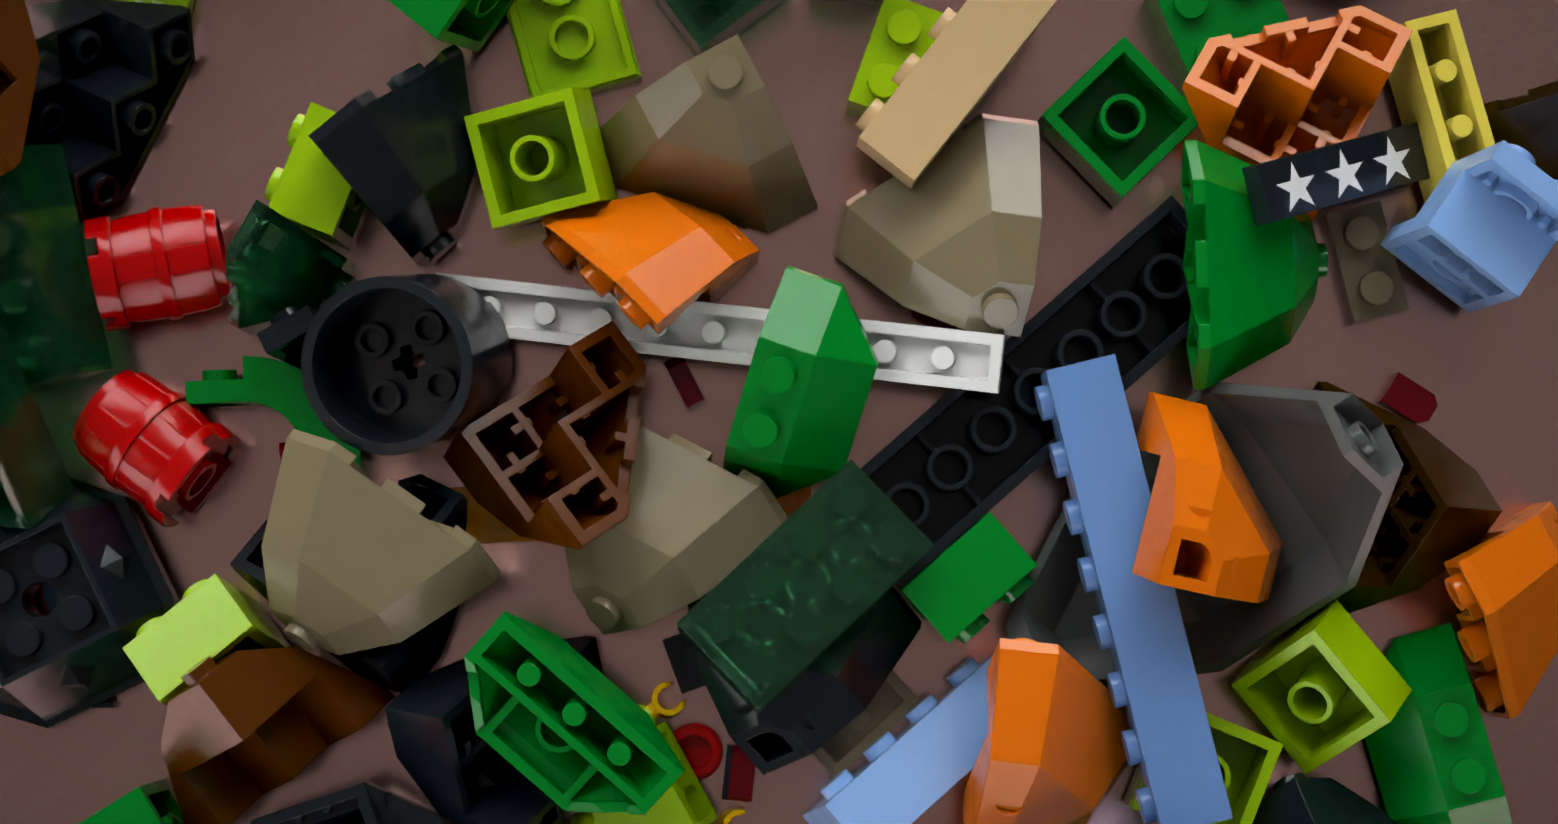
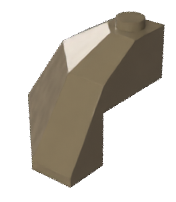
(711, 142)
(962, 235)
(680, 537)
(356, 558)

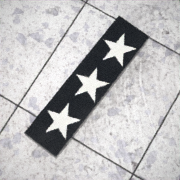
(1335, 173)

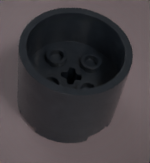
(362, 370)

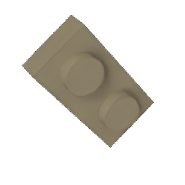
(1363, 267)
(882, 713)

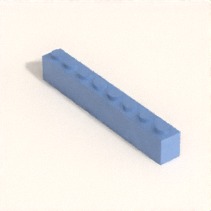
(1136, 616)

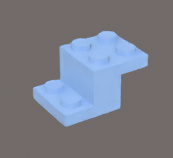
(1482, 227)

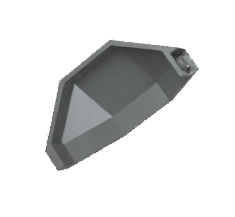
(1323, 481)

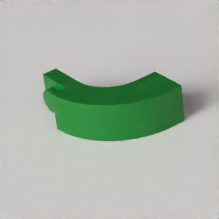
(265, 384)

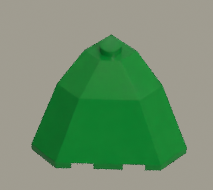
(1242, 279)

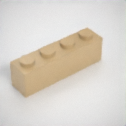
(946, 83)

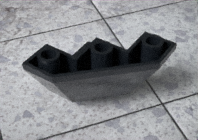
(106, 88)
(824, 695)

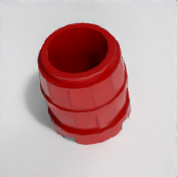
(157, 264)
(153, 445)

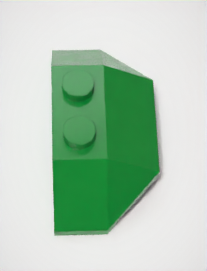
(802, 387)
(565, 722)
(1436, 750)

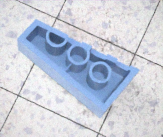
(918, 763)

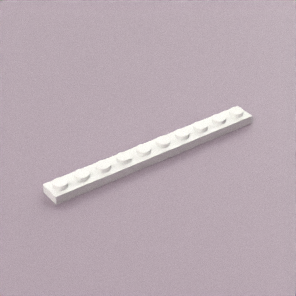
(731, 334)

